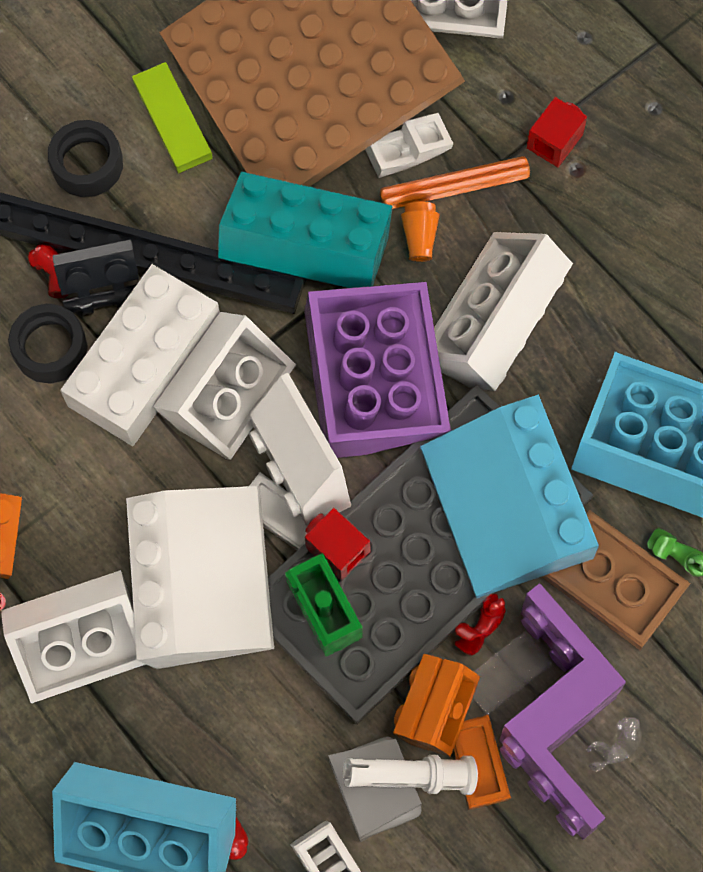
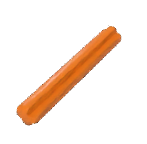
(456, 182)

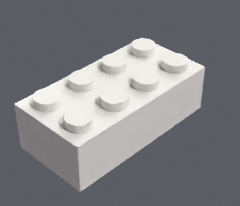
(139, 354)

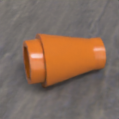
(420, 229)

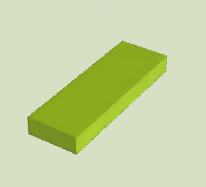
(172, 117)

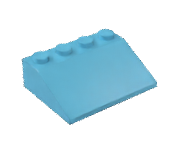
(647, 434)
(509, 497)

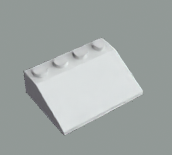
(198, 575)

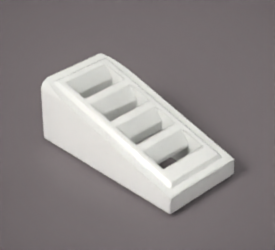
(313, 837)

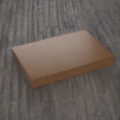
(621, 585)

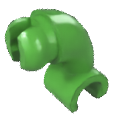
(666, 544)

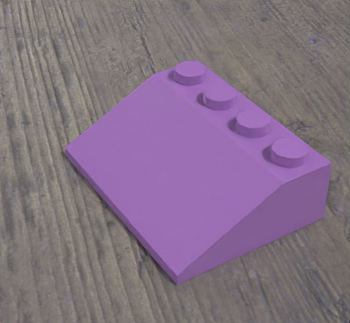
(375, 367)

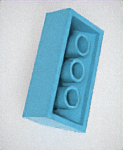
(139, 824)

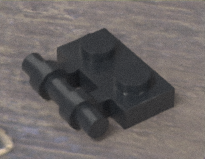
(96, 268)

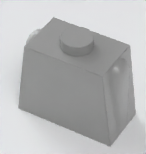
(376, 807)

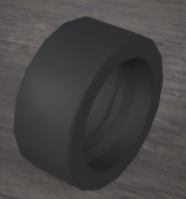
(81, 132)
(33, 319)

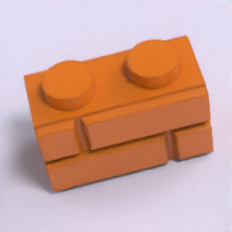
(436, 704)

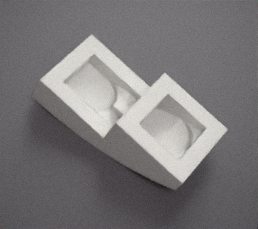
(412, 145)

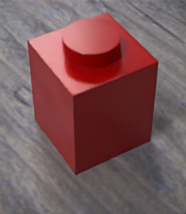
(557, 131)
(338, 541)

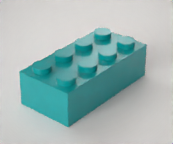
(304, 231)

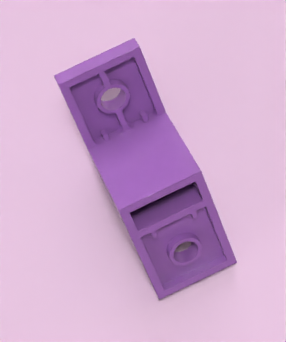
(560, 711)

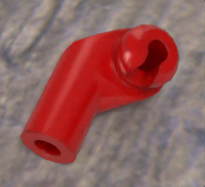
(42, 259)

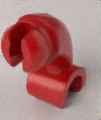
(490, 619)

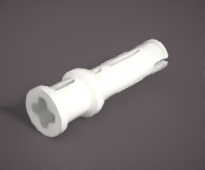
(429, 774)

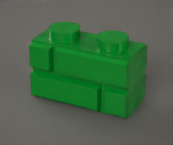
(324, 604)

